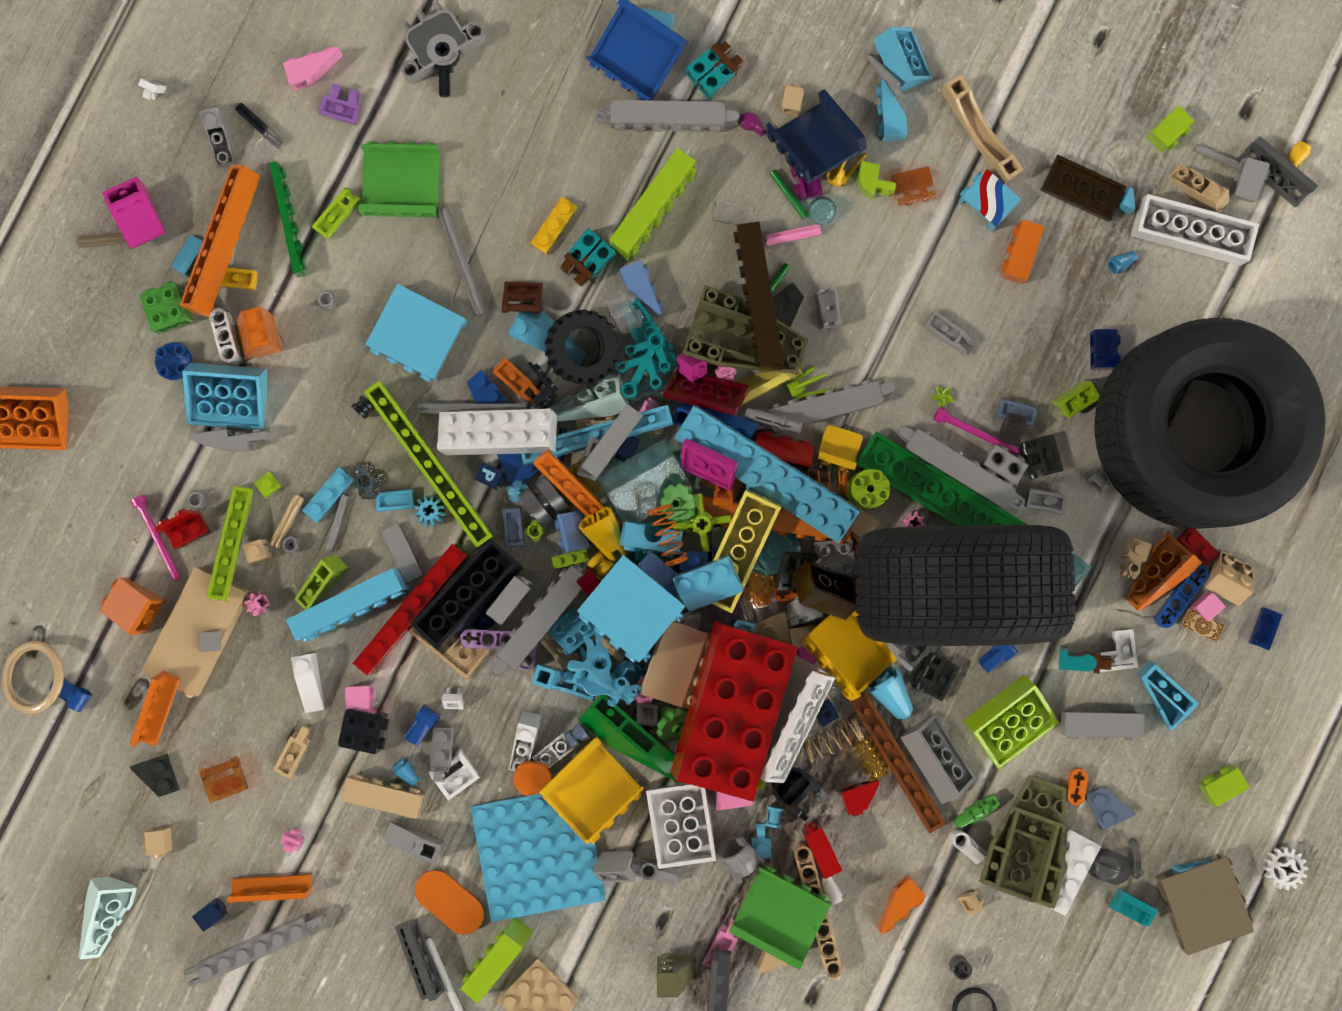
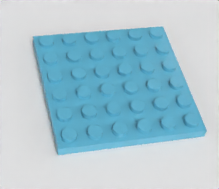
(532, 859)

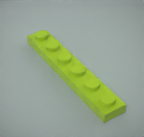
(230, 544)

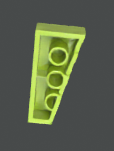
(496, 960)

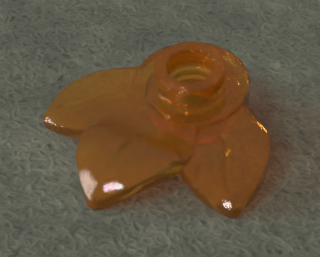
(759, 590)

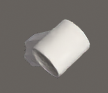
(967, 846)

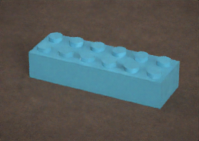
(345, 605)

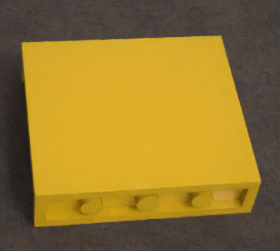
(847, 654)
(591, 791)

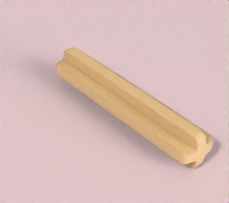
(286, 521)

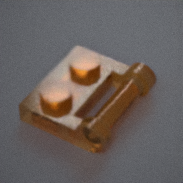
(227, 785)

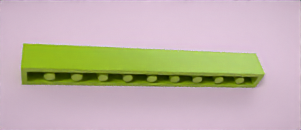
(429, 464)

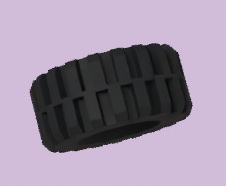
(607, 342)

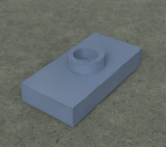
(1017, 408)
(513, 527)

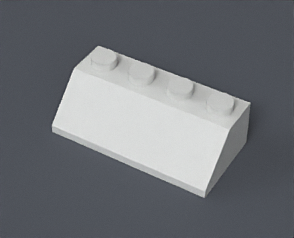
(1078, 858)

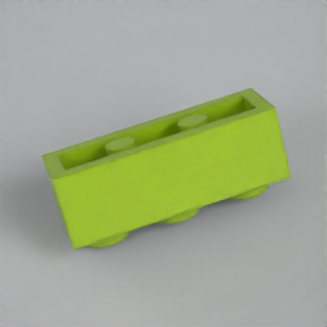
(570, 559)

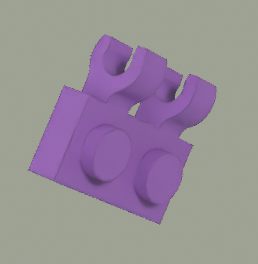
(338, 109)

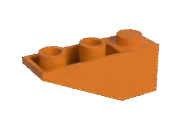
(902, 899)

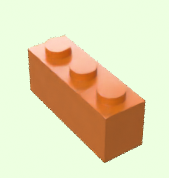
(1021, 251)

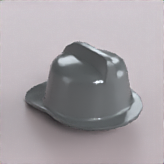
(1110, 867)

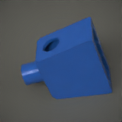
(695, 560)

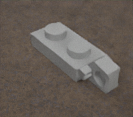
(441, 752)

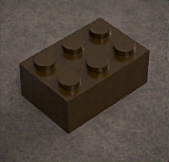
(825, 590)

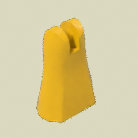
(603, 532)

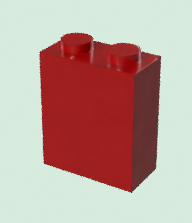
(821, 849)

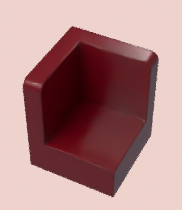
(588, 581)

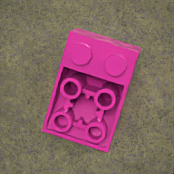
(134, 212)

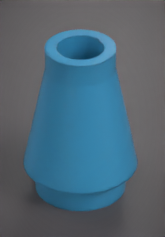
(1121, 262)
(405, 771)

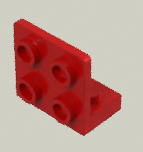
(183, 528)

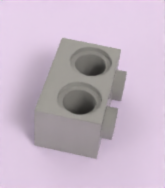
(1002, 469)

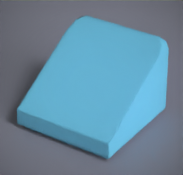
(1127, 202)

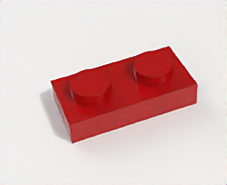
(1198, 546)

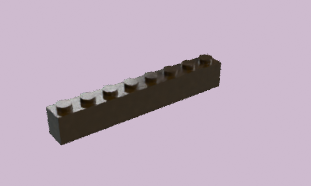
(759, 297)

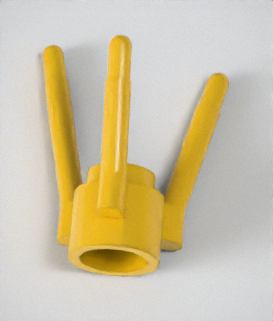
(837, 176)

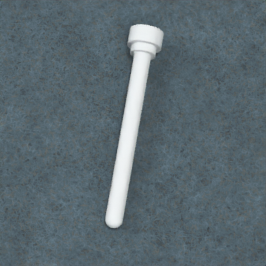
(443, 975)

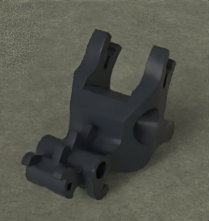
(796, 789)

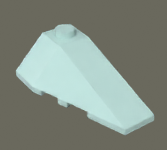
(104, 907)

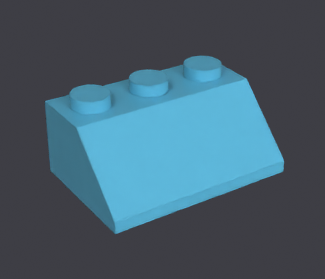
(903, 57)
(708, 583)

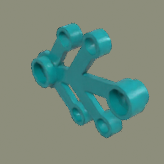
(644, 362)

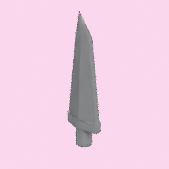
(883, 73)

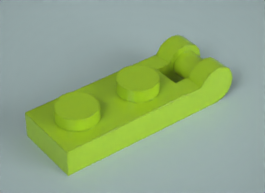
(336, 213)

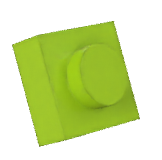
(268, 484)

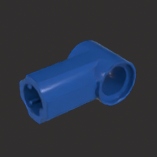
(996, 656)
(75, 696)
(424, 721)

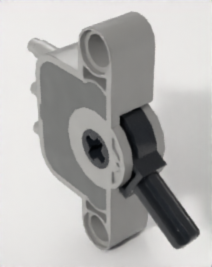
(434, 36)

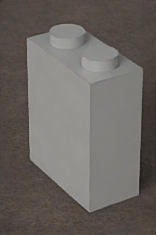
(510, 599)

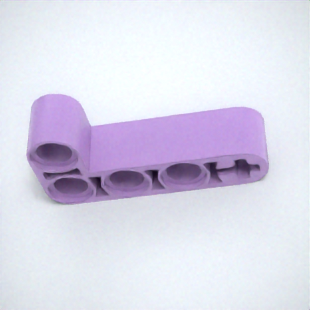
(498, 636)

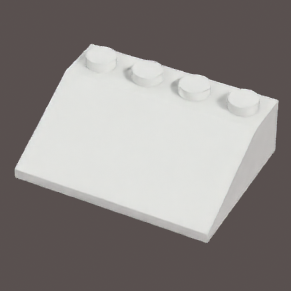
(681, 825)

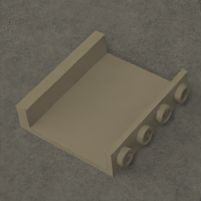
(1205, 905)

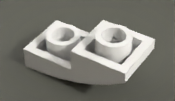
(553, 751)

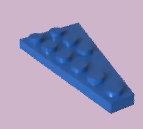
(487, 393)

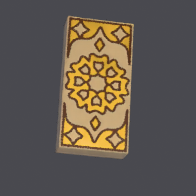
(1196, 623)

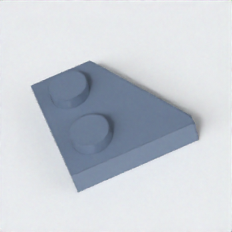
(1107, 808)

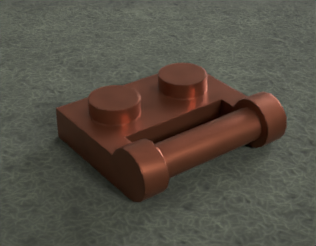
(522, 293)

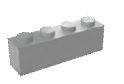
(1101, 723)

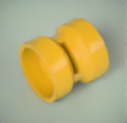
(601, 568)

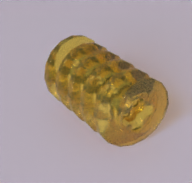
(870, 759)

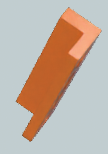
(155, 709)
(270, 888)

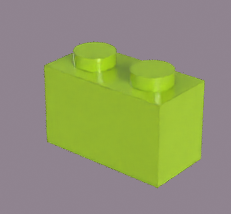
(1168, 130)
(1223, 785)

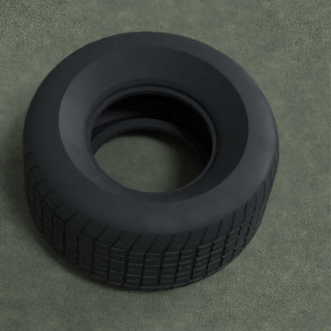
(1279, 412)
(965, 585)

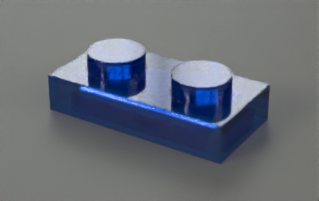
(1265, 628)

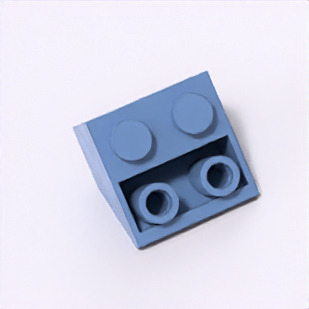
(572, 537)

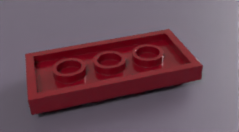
(707, 392)

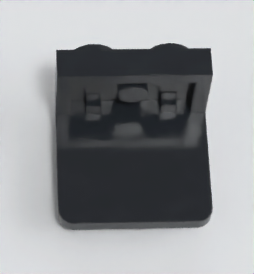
(545, 397)
(363, 731)

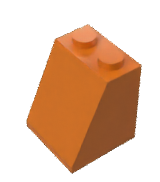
(257, 333)
(131, 606)

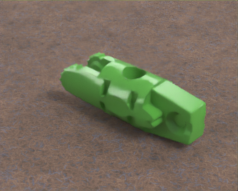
(977, 811)

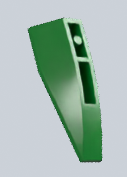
(619, 731)

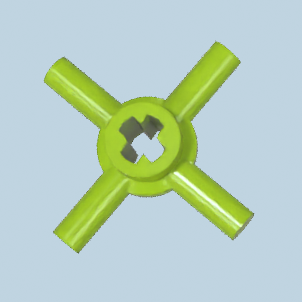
(702, 530)

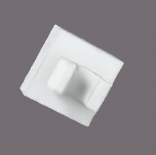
(151, 88)
(453, 701)

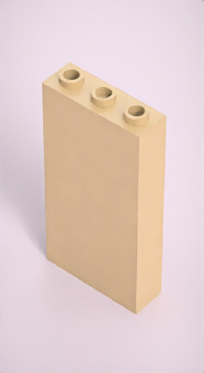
(178, 644)

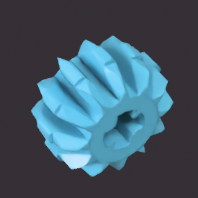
(432, 516)

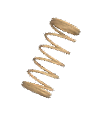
(856, 729)

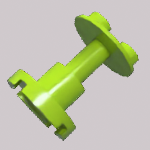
(871, 479)

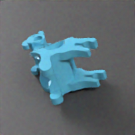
(595, 676)

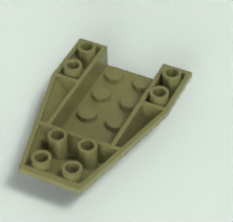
(723, 336)

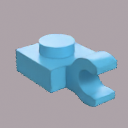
(761, 843)

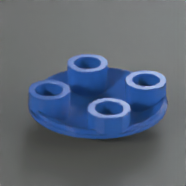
(172, 360)

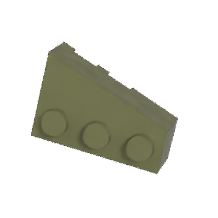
(674, 974)

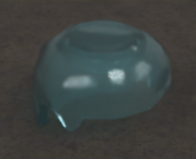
(822, 210)

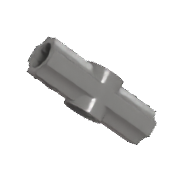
(664, 875)

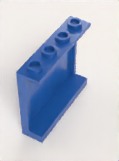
(637, 50)

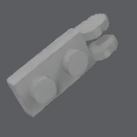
(948, 332)

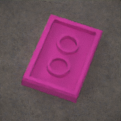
(708, 464)

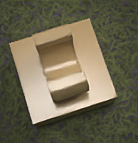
(970, 902)

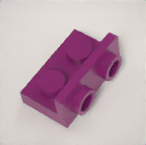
(805, 190)

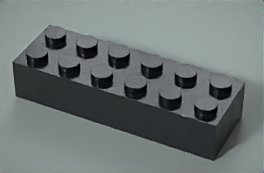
(466, 596)

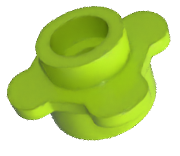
(530, 530)

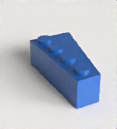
(738, 423)

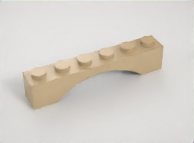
(963, 104)

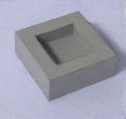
(210, 641)

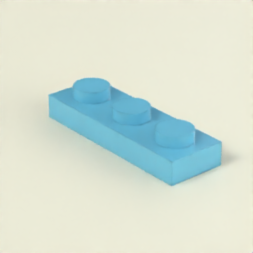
(328, 495)

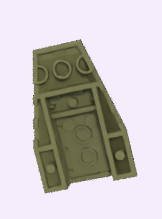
(1029, 845)

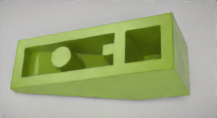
(321, 581)

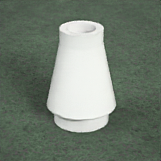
(831, 890)

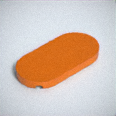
(449, 901)

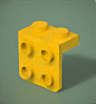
(839, 448)

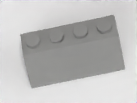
(938, 758)

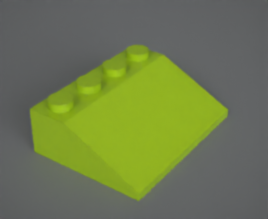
(1011, 721)

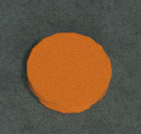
(531, 777)

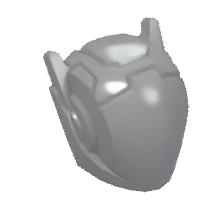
(738, 857)

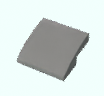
(909, 655)

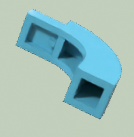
(552, 678)

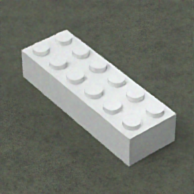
(1194, 230)
(497, 432)

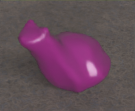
(750, 122)

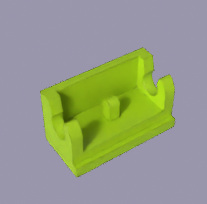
(1076, 398)

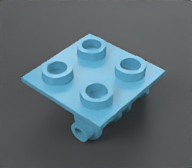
(570, 630)

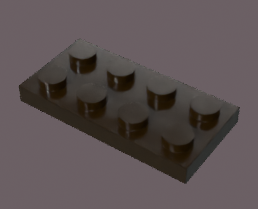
(1083, 188)

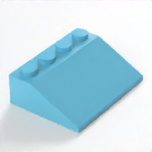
(225, 395)

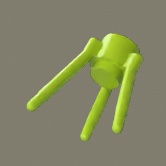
(797, 387)

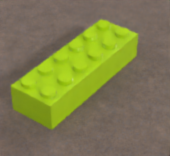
(653, 205)

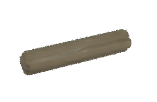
(100, 240)

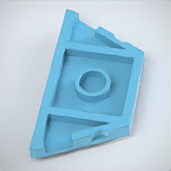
(772, 552)

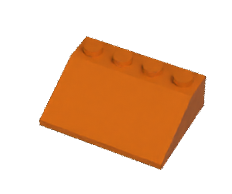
(33, 418)

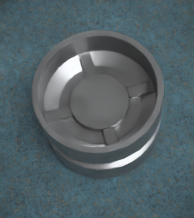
(539, 504)

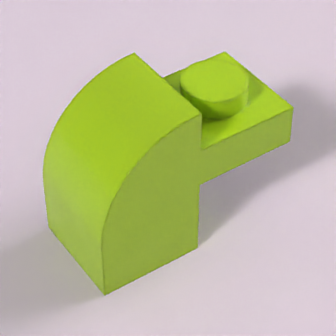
(869, 183)

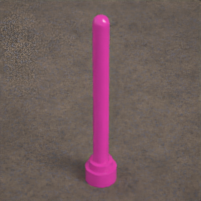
(943, 416)
(140, 504)

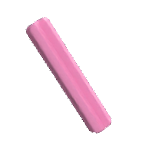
(792, 234)

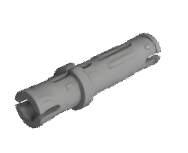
(774, 420)

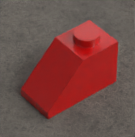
(858, 796)

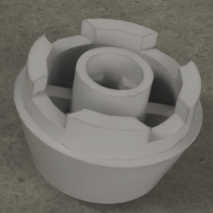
(801, 615)

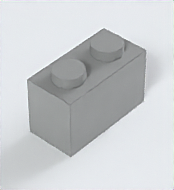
(1249, 180)

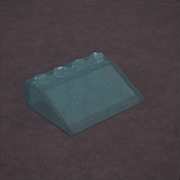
(641, 480)

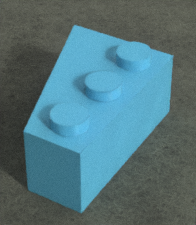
(1167, 696)

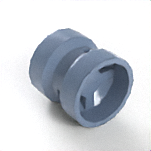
(577, 735)

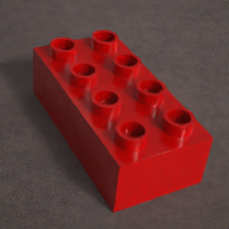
(733, 711)

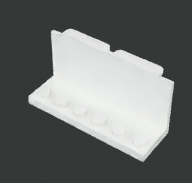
(798, 711)

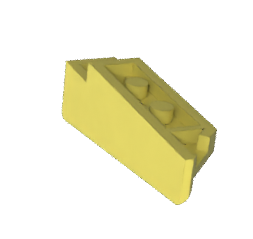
(764, 382)

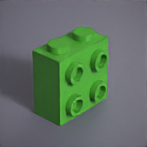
(163, 307)

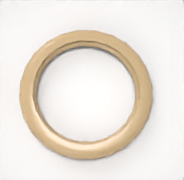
(57, 682)

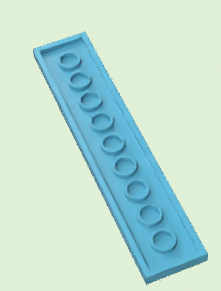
(772, 475)

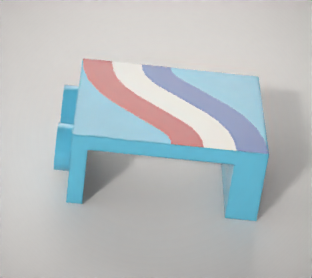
(989, 198)

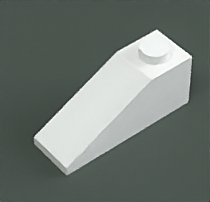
(308, 682)

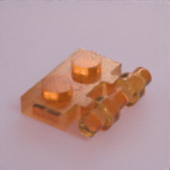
(911, 181)

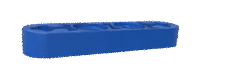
(1182, 597)

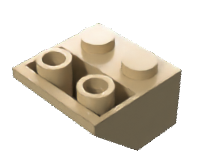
(1231, 578)

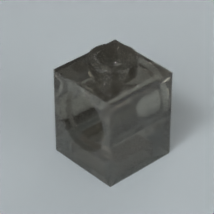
(1012, 429)

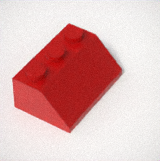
(794, 453)

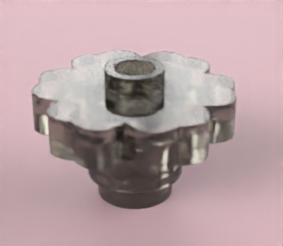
(369, 479)

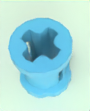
(774, 816)

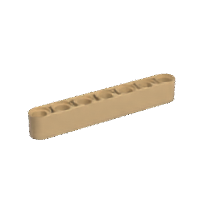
(826, 937)

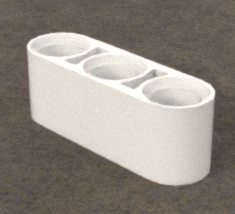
(219, 330)

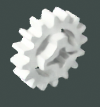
(1288, 859)

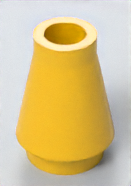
(1299, 153)

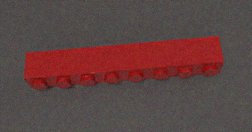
(408, 611)

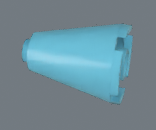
(892, 692)

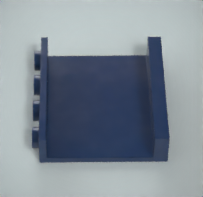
(818, 139)

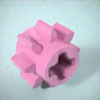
(725, 372)
(917, 519)
(256, 603)
(292, 840)

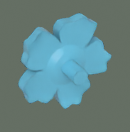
(515, 490)

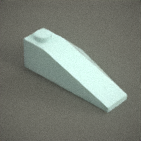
(595, 401)

